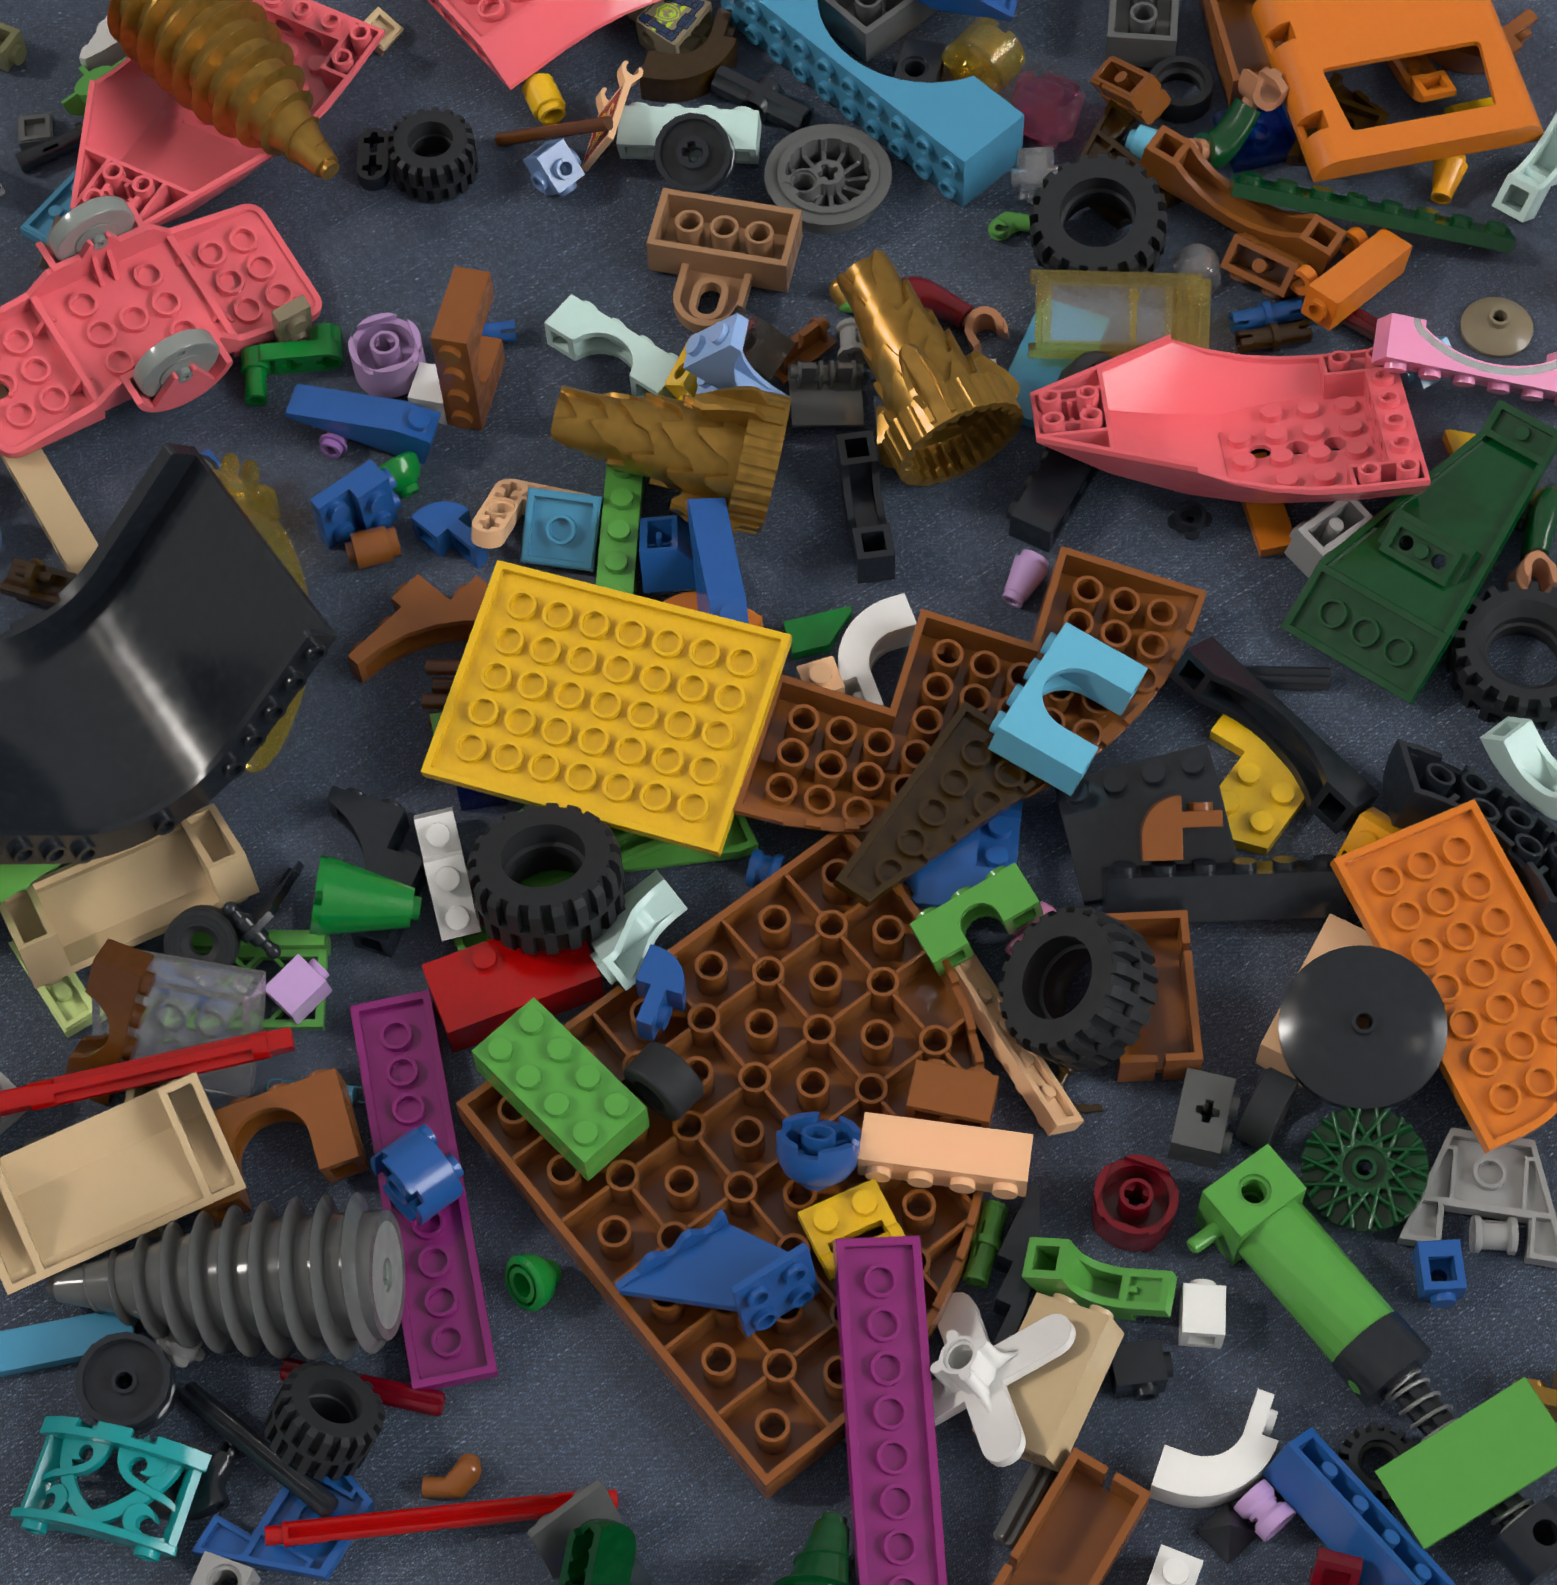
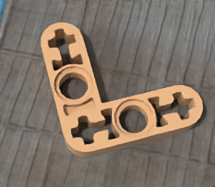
(502, 511)

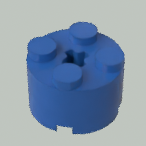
(418, 1174)

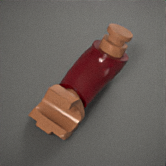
(959, 313)

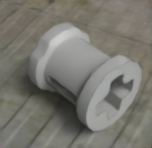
(849, 342)
(1493, 1235)

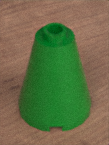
(359, 900)

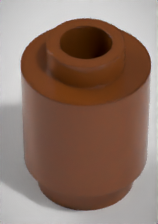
(373, 547)

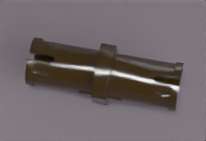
(1273, 336)

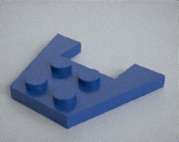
(305, 1560)

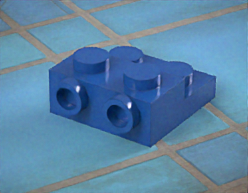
(356, 503)

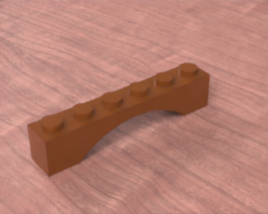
(1190, 177)

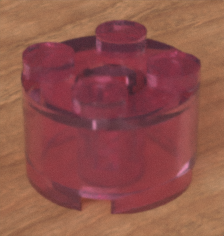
(1049, 107)

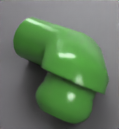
(1008, 224)

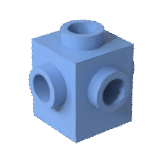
(554, 168)

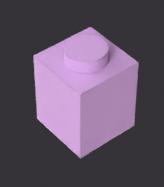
(299, 988)

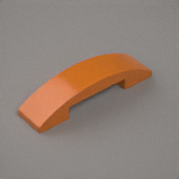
(1421, 79)

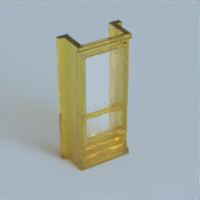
(1116, 311)

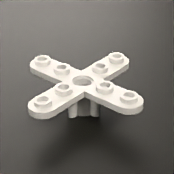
(977, 1374)

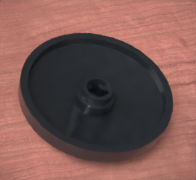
(1355, 1064)

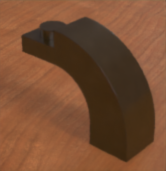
(690, 75)

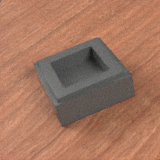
(35, 129)

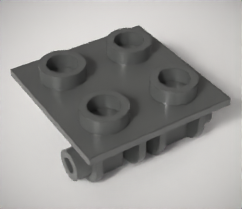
(826, 394)

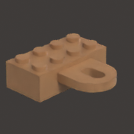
(721, 249)

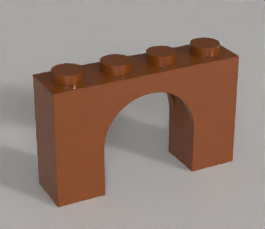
(464, 359)
(315, 1102)

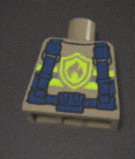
(669, 22)

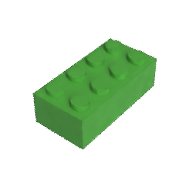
(561, 1088)

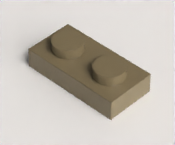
(292, 321)

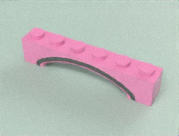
(1408, 345)

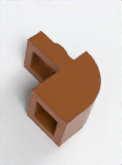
(1163, 823)

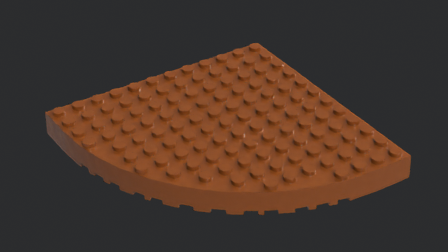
(786, 1013)

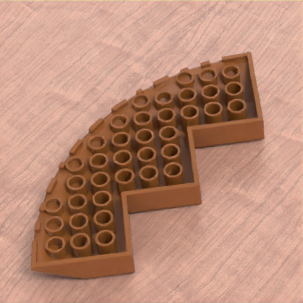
(843, 759)

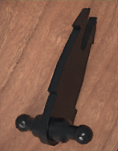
(252, 926)

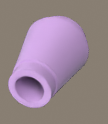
(1024, 577)

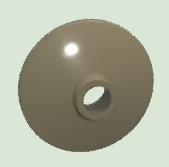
(1493, 337)

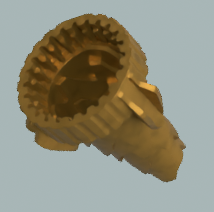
(939, 406)
(702, 445)

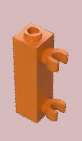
(1354, 279)

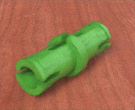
(985, 1244)

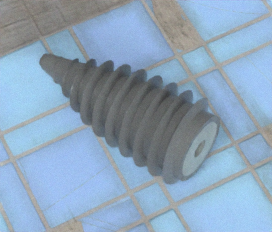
(257, 1283)

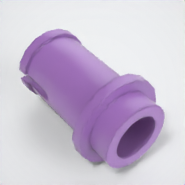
(333, 445)

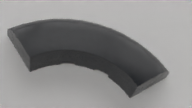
(1423, 786)

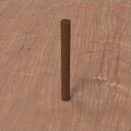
(554, 131)

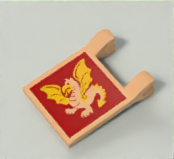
(613, 108)

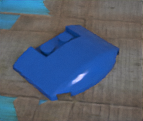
(969, 860)

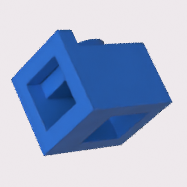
(1440, 1259)

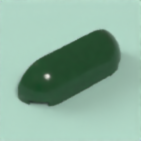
(599, 1554)

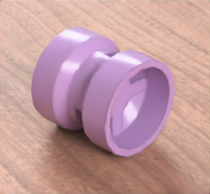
(1261, 1507)

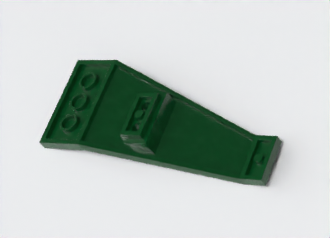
(1391, 607)

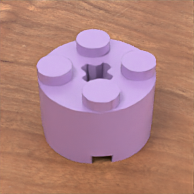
(386, 354)

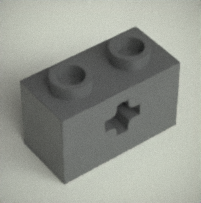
(1208, 1096)

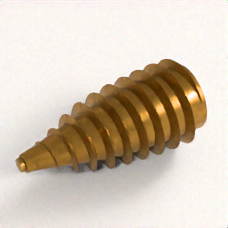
(229, 71)

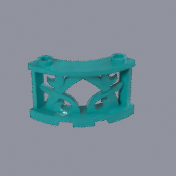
(66, 1444)

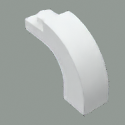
(869, 637)
(1214, 1480)

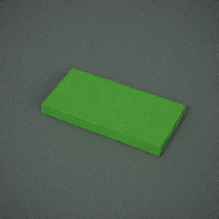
(1473, 1463)

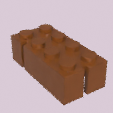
(1234, 41)
(1173, 1034)
(1076, 1527)

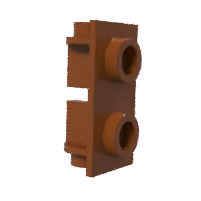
(809, 346)

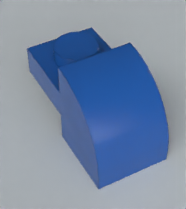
(445, 527)
(663, 987)

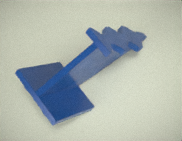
(727, 1272)

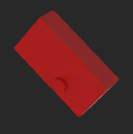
(490, 983)

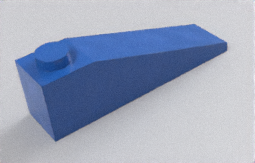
(368, 419)
(715, 560)

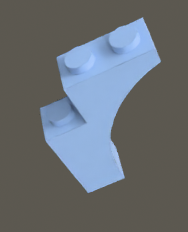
(719, 359)

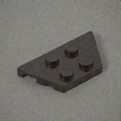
(1357, 110)

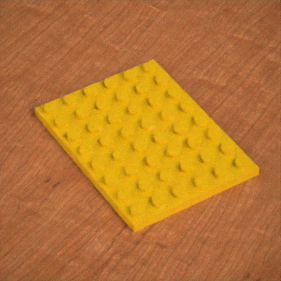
(608, 706)

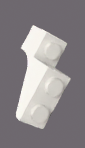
(446, 873)

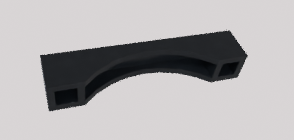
(1326, 780)

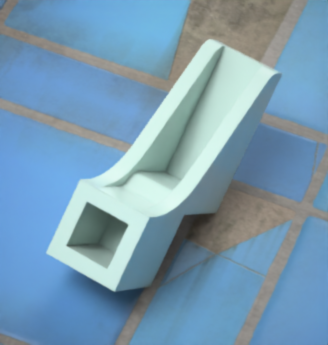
(624, 945)

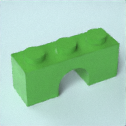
(1001, 896)

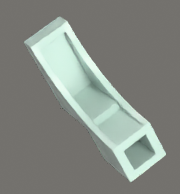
(1531, 180)

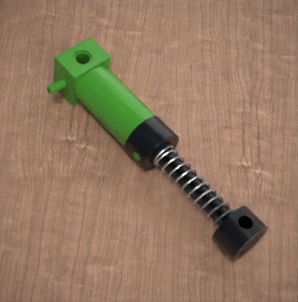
(1261, 1218)

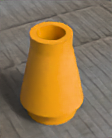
(1446, 178)

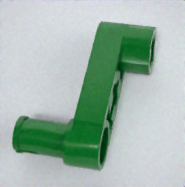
(319, 353)

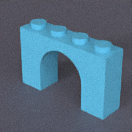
(1032, 736)

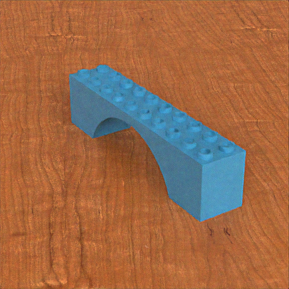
(947, 131)

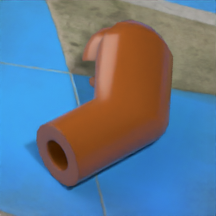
(456, 1482)

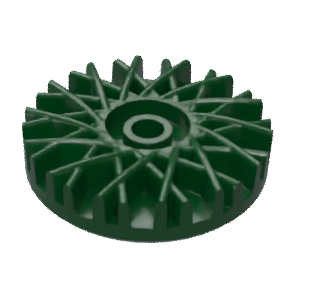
(1371, 1200)

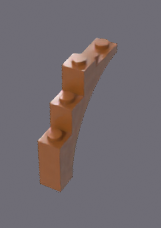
(420, 621)

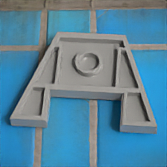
(1488, 1185)

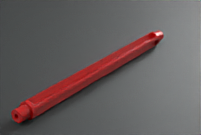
(417, 1519)

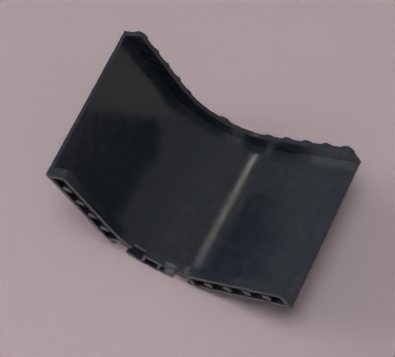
(149, 672)

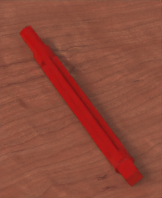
(146, 1071)

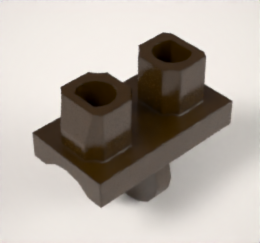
(35, 582)

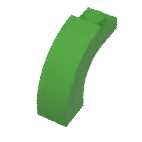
(1059, 1267)

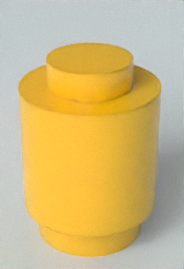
(544, 98)

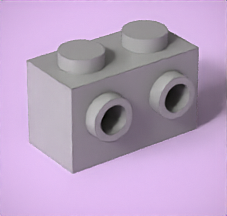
(1324, 532)

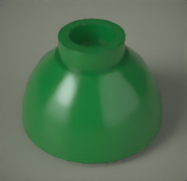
(406, 472)
(531, 1280)

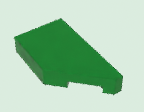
(816, 632)

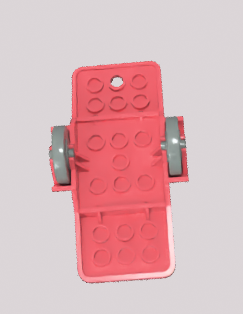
(137, 315)

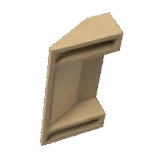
(126, 895)
(111, 1180)

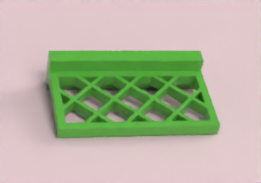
(291, 943)

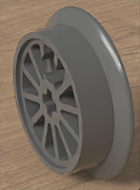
(827, 179)

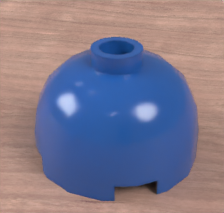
(817, 1150)

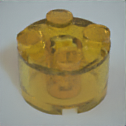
(986, 54)

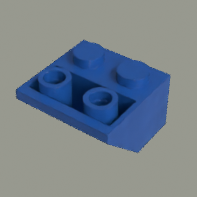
(666, 555)

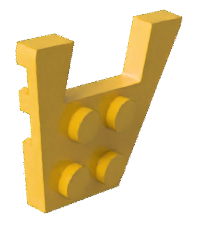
(1258, 790)

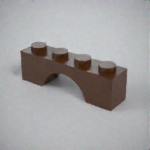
(118, 983)

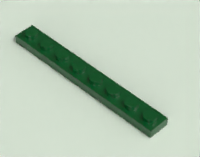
(1357, 208)

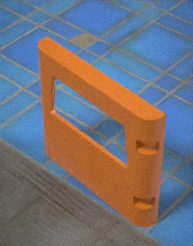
(1362, 32)

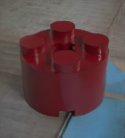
(1132, 1226)

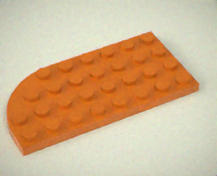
(1465, 920)

